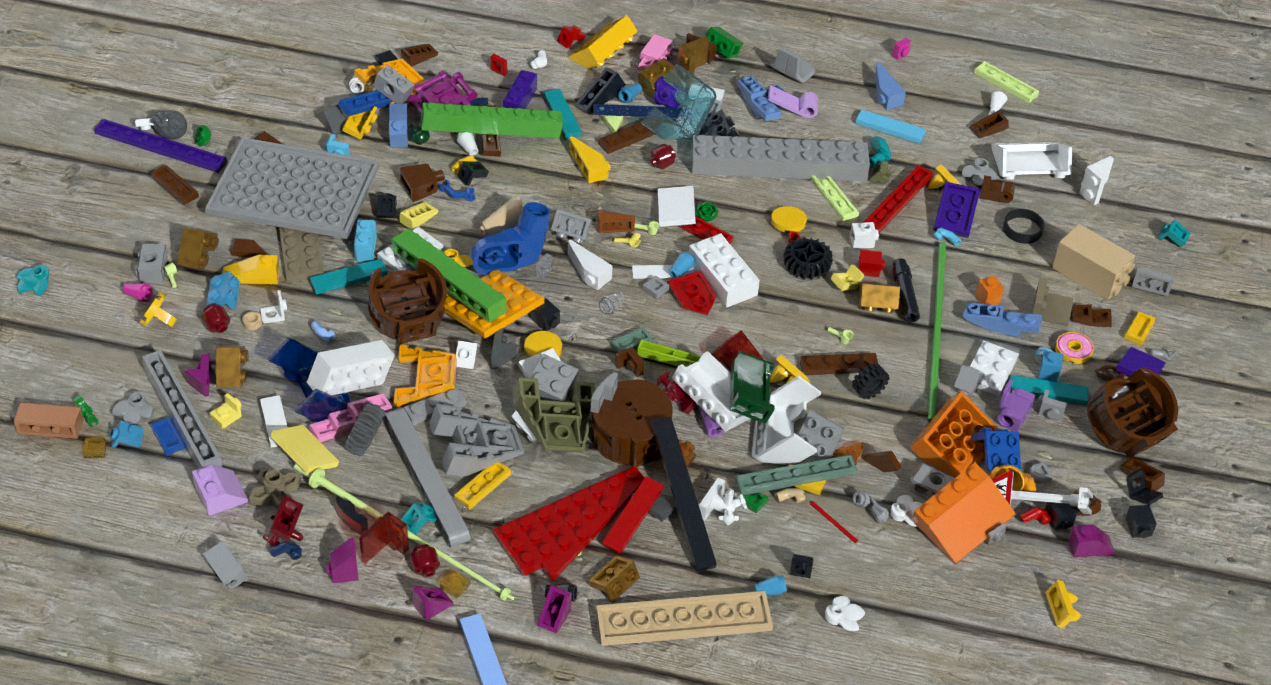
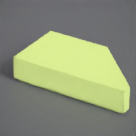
(613, 122)

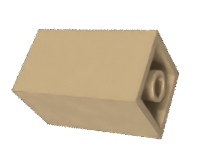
(1094, 262)

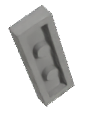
(424, 409)

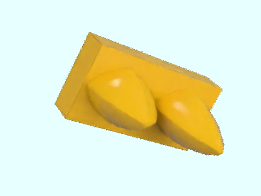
(940, 178)
(784, 370)
(1061, 604)

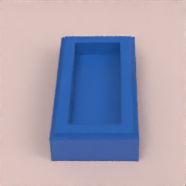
(167, 436)

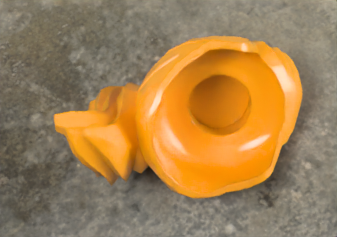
(1021, 480)

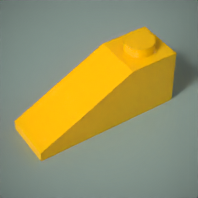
(589, 161)
(256, 270)

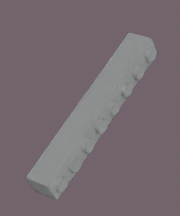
(180, 410)

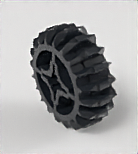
(819, 258)

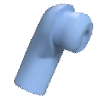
(322, 333)

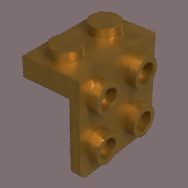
(693, 54)

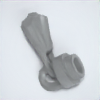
(863, 499)

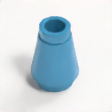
(629, 92)
(681, 265)
(773, 586)

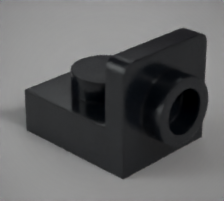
(471, 170)
(386, 206)

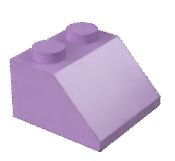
(218, 488)

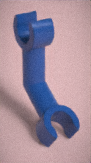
(457, 194)

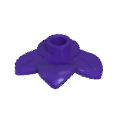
(665, 94)

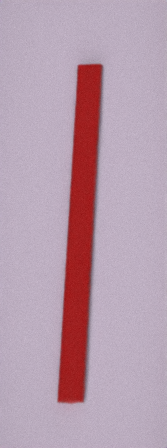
(834, 522)

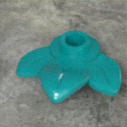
(31, 279)

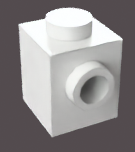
(863, 235)

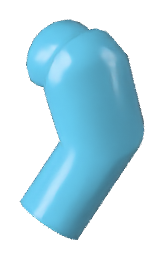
(949, 235)

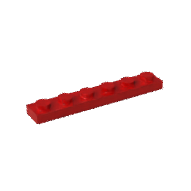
(899, 197)

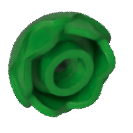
(203, 136)
(707, 211)

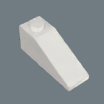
(591, 268)

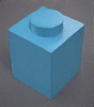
(1050, 366)

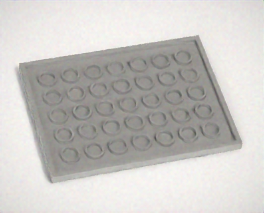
(293, 187)

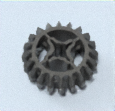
(365, 429)

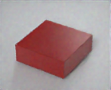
(498, 64)

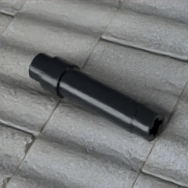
(903, 279)

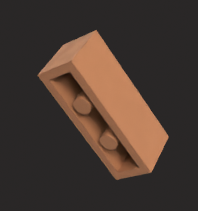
(48, 420)

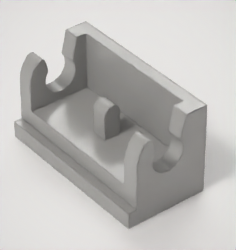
(225, 565)

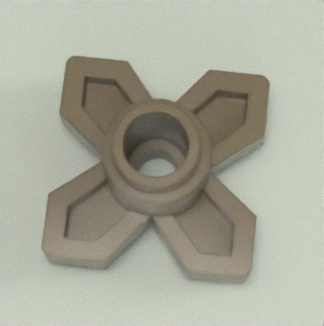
(274, 487)

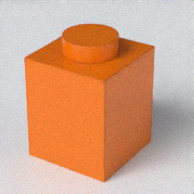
(989, 290)

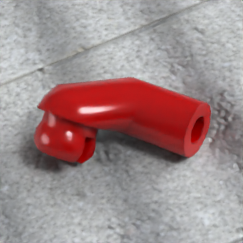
(1037, 514)

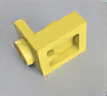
(227, 412)

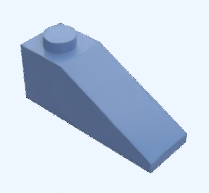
(888, 91)
(398, 125)

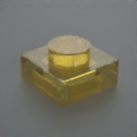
(455, 584)

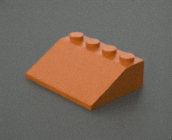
(948, 437)
(963, 513)

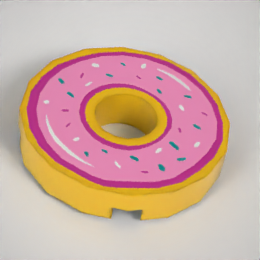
(1077, 340)

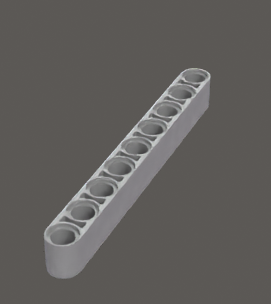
(426, 477)

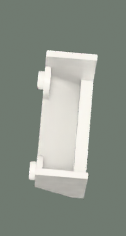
(776, 439)

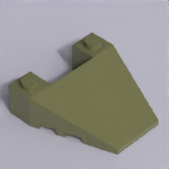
(555, 423)

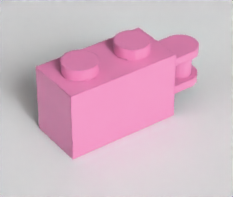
(655, 50)

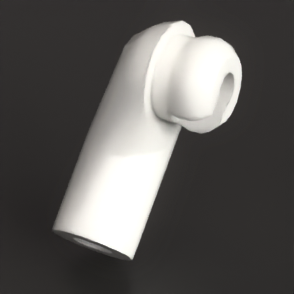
(540, 61)

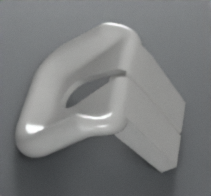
(793, 65)

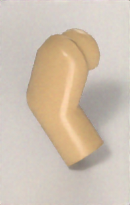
(788, 493)

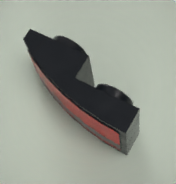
(346, 512)

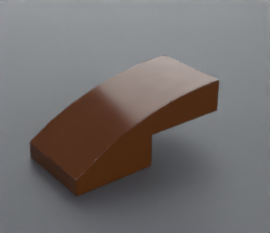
(1092, 317)

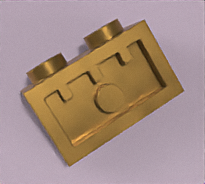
(615, 577)

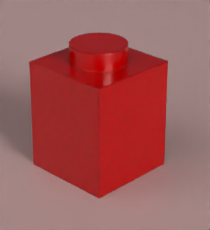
(871, 263)

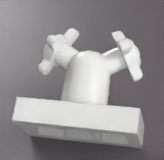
(715, 500)

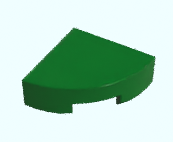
(755, 502)

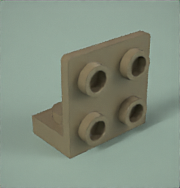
(1051, 306)

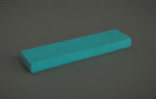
(558, 103)
(346, 276)
(1058, 391)

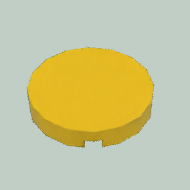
(788, 219)
(541, 342)

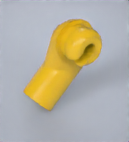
(456, 167)

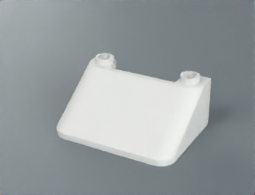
(1032, 158)

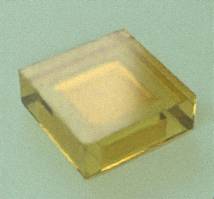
(94, 448)

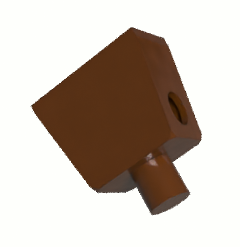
(420, 181)

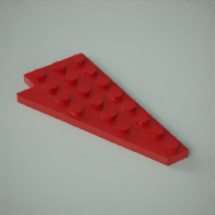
(561, 530)

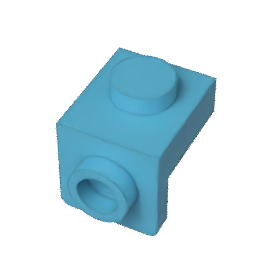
(337, 147)

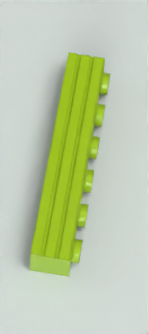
(666, 354)

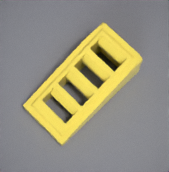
(412, 220)

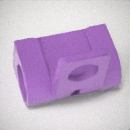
(1014, 407)

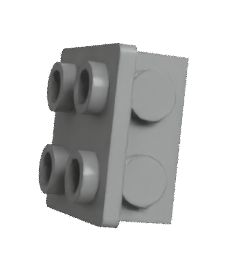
(822, 435)

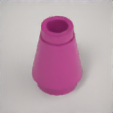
(140, 291)

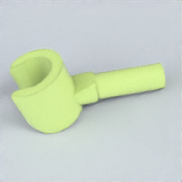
(651, 228)
(170, 269)
(844, 337)

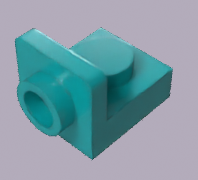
(1175, 232)
(417, 516)

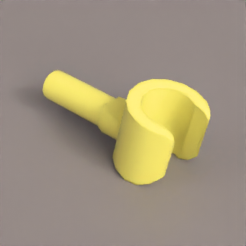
(633, 241)

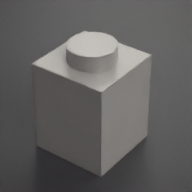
(968, 379)

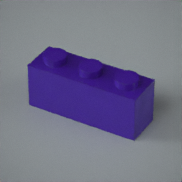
(521, 90)

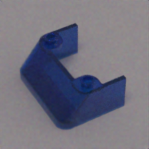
(297, 364)

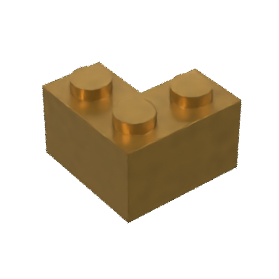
(195, 247)
(230, 366)

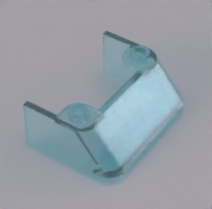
(696, 100)

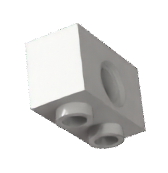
(393, 85)
(151, 263)
(929, 482)

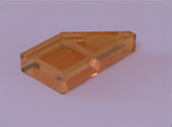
(853, 450)

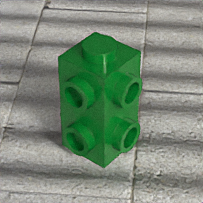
(726, 43)

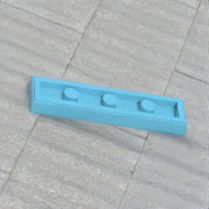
(890, 126)

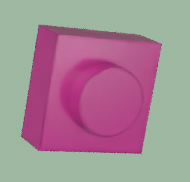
(901, 48)

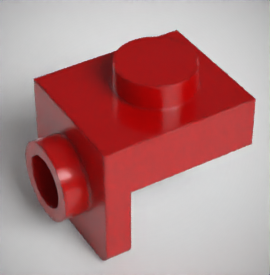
(569, 34)

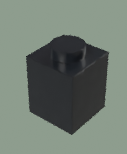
(546, 315)
(1061, 515)
(1140, 521)

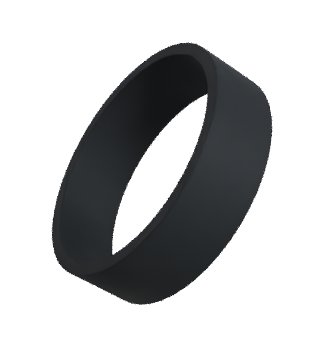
(1022, 238)

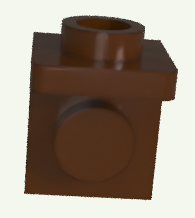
(631, 359)

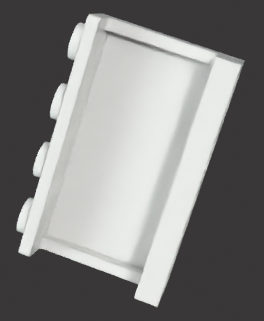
(709, 387)

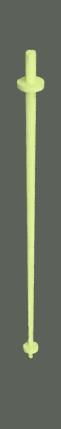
(317, 478)

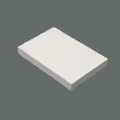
(676, 206)

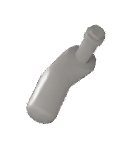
(1160, 353)

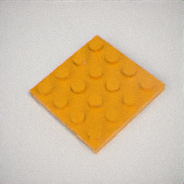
(519, 302)

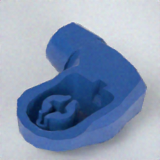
(513, 246)

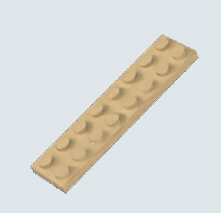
(683, 618)

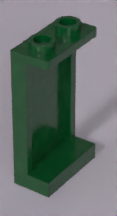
(751, 387)

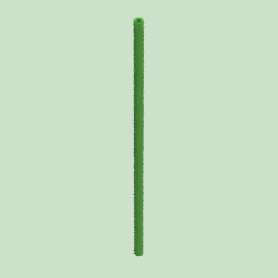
(936, 332)

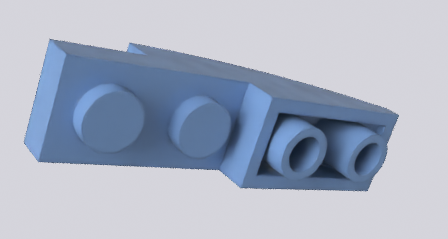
(757, 99)
(997, 320)

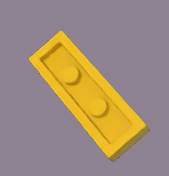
(483, 484)

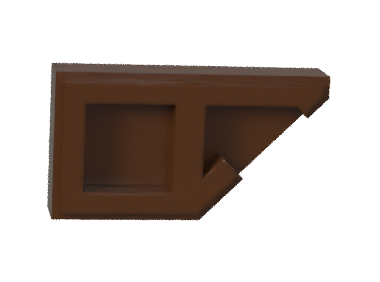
(246, 248)
(884, 461)

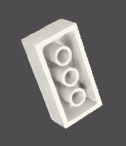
(724, 270)
(351, 368)

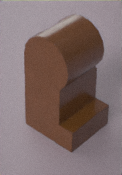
(996, 190)

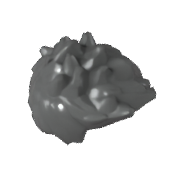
(170, 124)

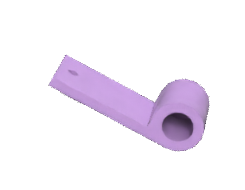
(805, 105)

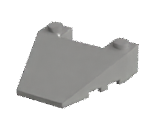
(476, 440)

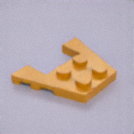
(399, 65)
(434, 374)

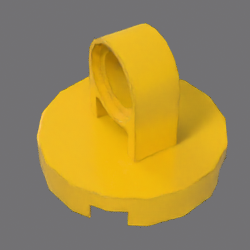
(157, 312)

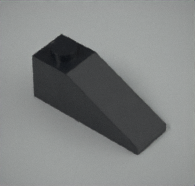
(601, 91)

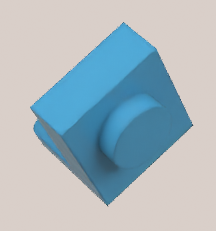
(127, 434)

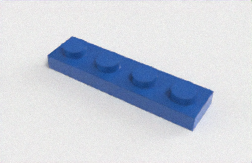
(364, 103)

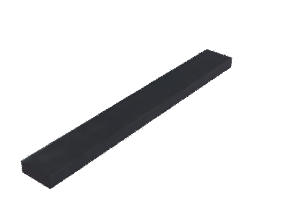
(683, 494)

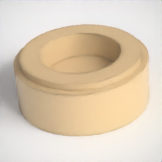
(252, 320)

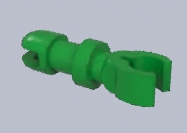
(86, 411)

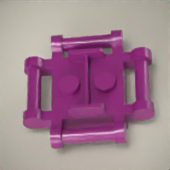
(442, 93)

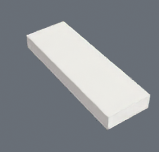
(273, 416)

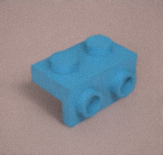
(224, 290)

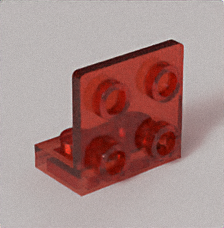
(729, 349)
(385, 531)

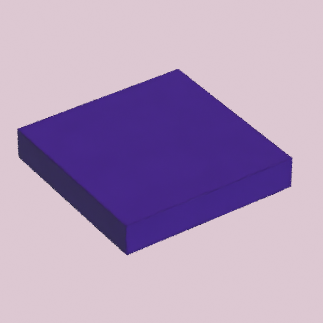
(1136, 359)

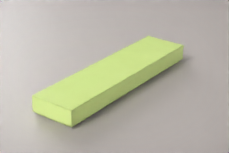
(1006, 82)
(835, 197)

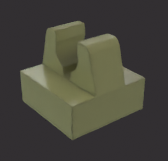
(881, 173)

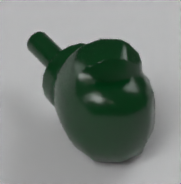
(418, 135)

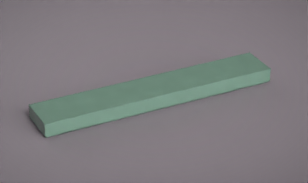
(796, 475)

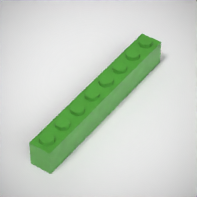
(491, 120)
(459, 281)

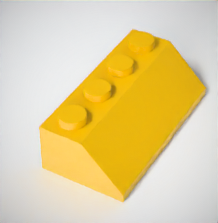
(604, 43)

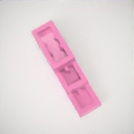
(344, 420)

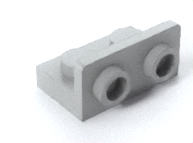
(572, 225)
(1152, 281)

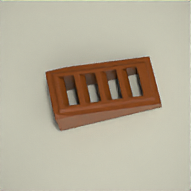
(605, 224)

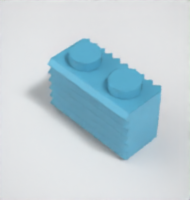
(365, 240)

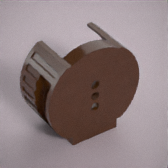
(425, 296)
(1144, 401)
(618, 431)

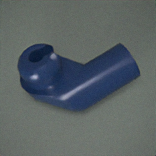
(287, 547)

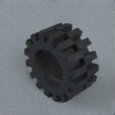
(870, 381)

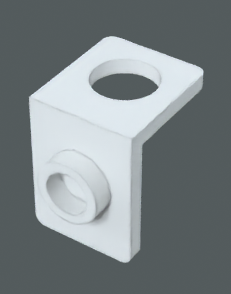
(279, 310)
(466, 354)

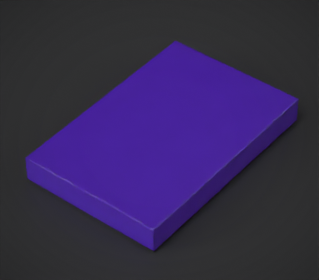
(957, 208)

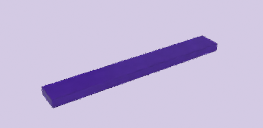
(160, 145)

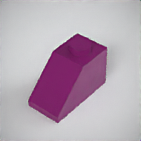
(1090, 541)
(343, 563)

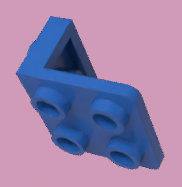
(1000, 447)

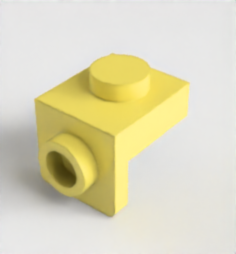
(848, 280)

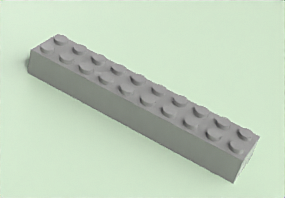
(780, 158)

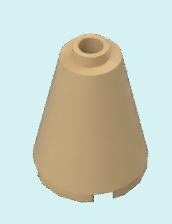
(503, 218)

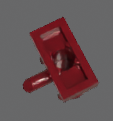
(676, 393)
(285, 522)

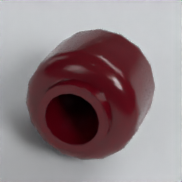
(662, 156)
(215, 318)
(424, 560)

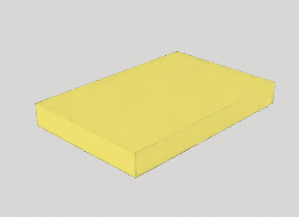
(304, 448)

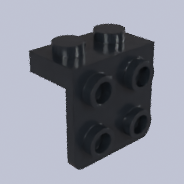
(719, 125)

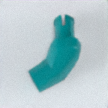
(882, 151)

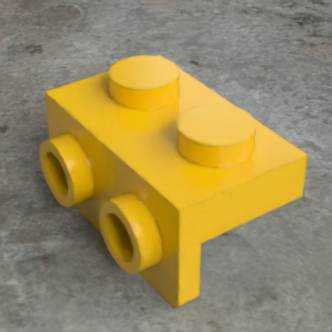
(359, 124)

